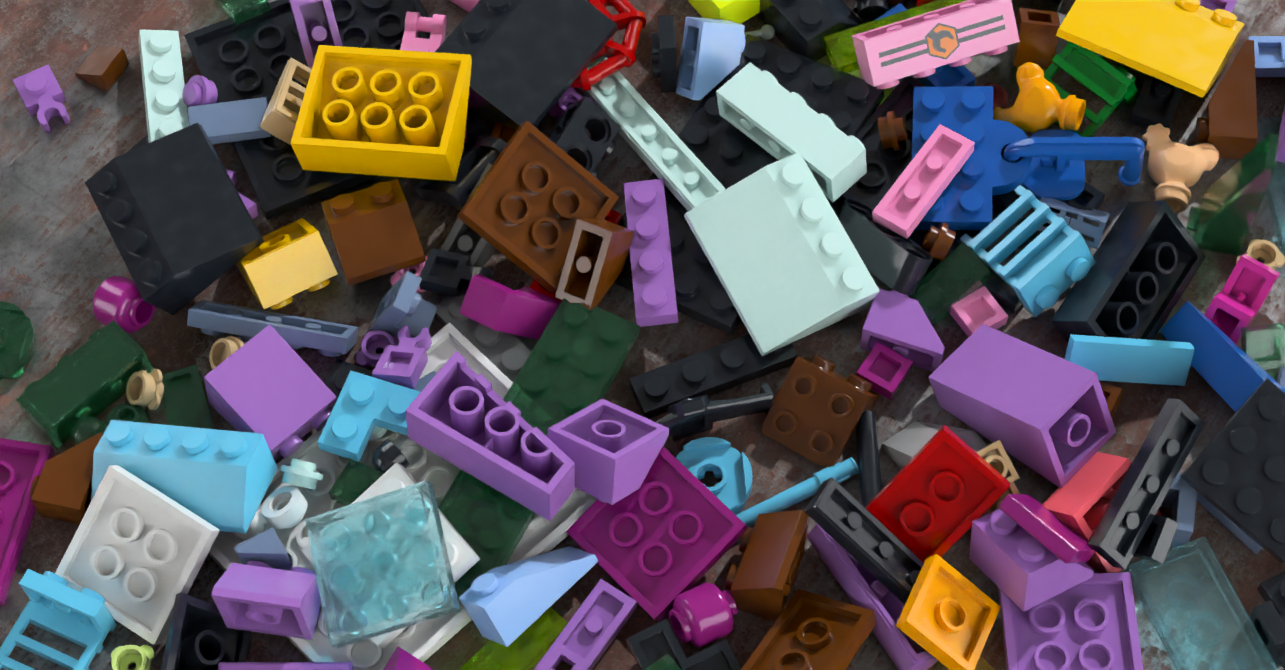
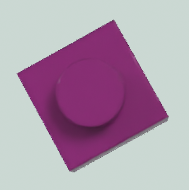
(885, 370)

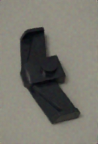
(698, 414)

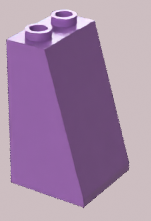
(1028, 399)

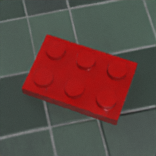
(938, 495)

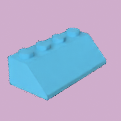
(203, 469)

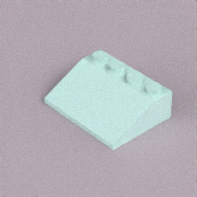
(782, 254)

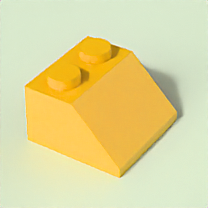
(287, 264)

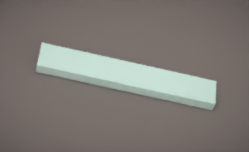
(654, 140)

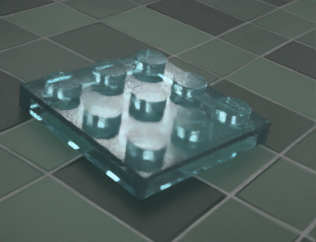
(382, 564)

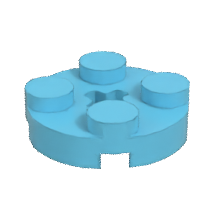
(726, 463)

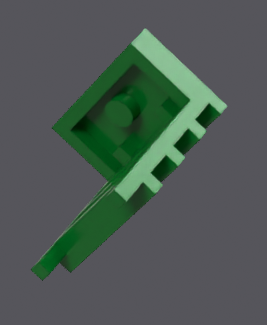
(1097, 76)

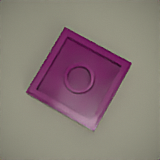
(1047, 528)

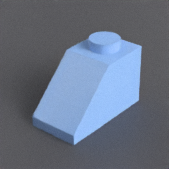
(708, 54)

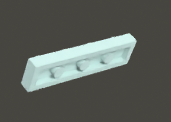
(162, 82)

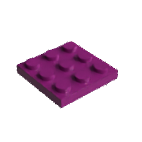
(659, 535)

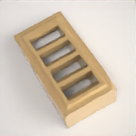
(277, 118)

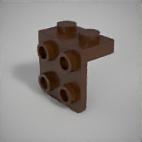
(818, 410)

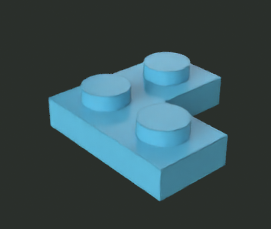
(361, 407)

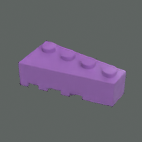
(489, 439)

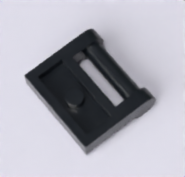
(474, 159)

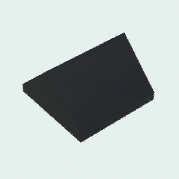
(201, 638)

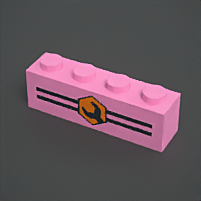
(934, 40)

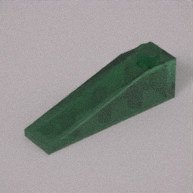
(1233, 201)

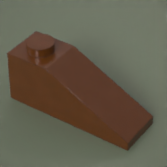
(1232, 110)

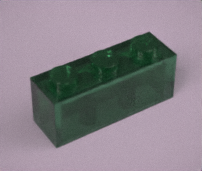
(83, 383)

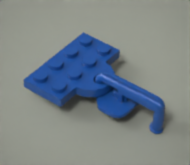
(1046, 163)

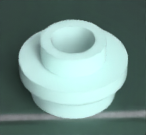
(301, 474)

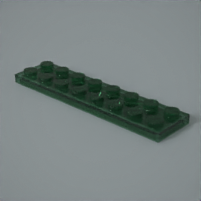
(560, 377)

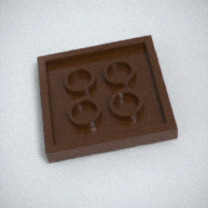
(533, 203)

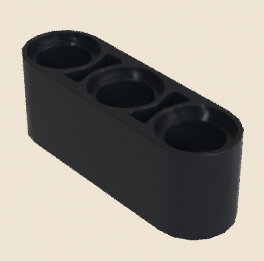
(886, 254)

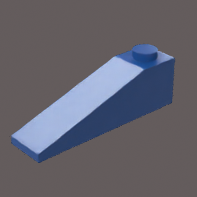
(1216, 356)

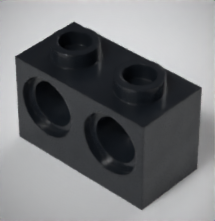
(571, 135)

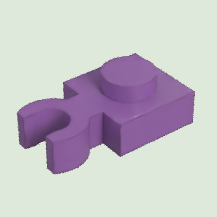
(42, 96)
(406, 361)

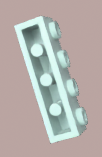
(787, 126)

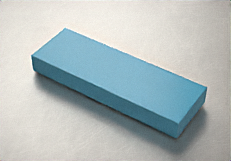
(1132, 359)

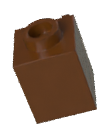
(1037, 37)

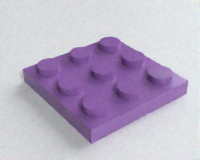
(1075, 630)

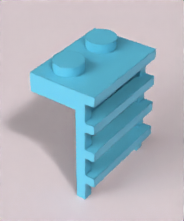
(1046, 264)
(61, 611)

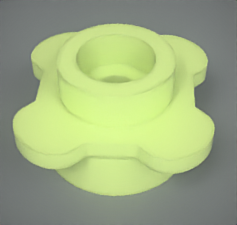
(125, 655)

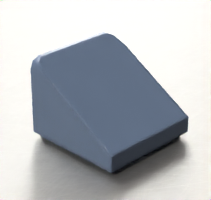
(264, 548)

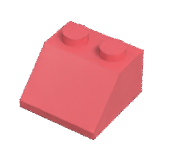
(1087, 497)

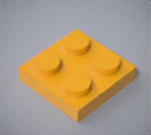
(948, 615)

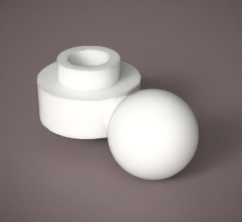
(280, 509)

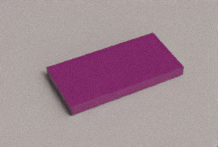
(18, 467)

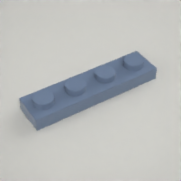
(297, 331)

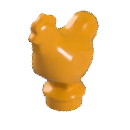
(1040, 104)

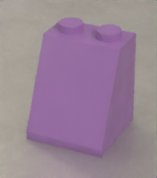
(270, 393)

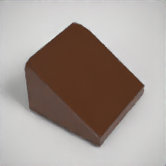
(103, 66)

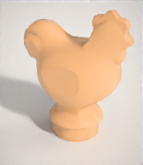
(1176, 166)

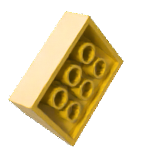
(1157, 37)
(384, 113)

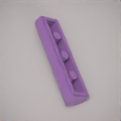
(871, 594)

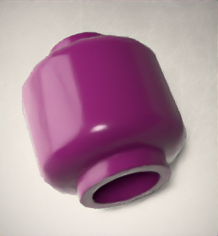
(121, 301)
(702, 615)

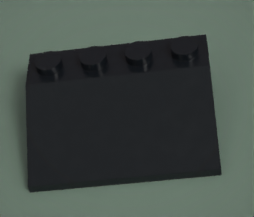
(526, 54)
(174, 216)

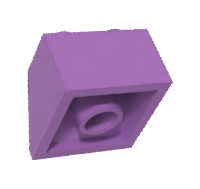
(609, 448)
(1020, 562)
(269, 599)

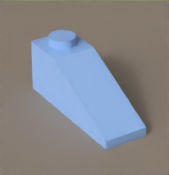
(518, 593)

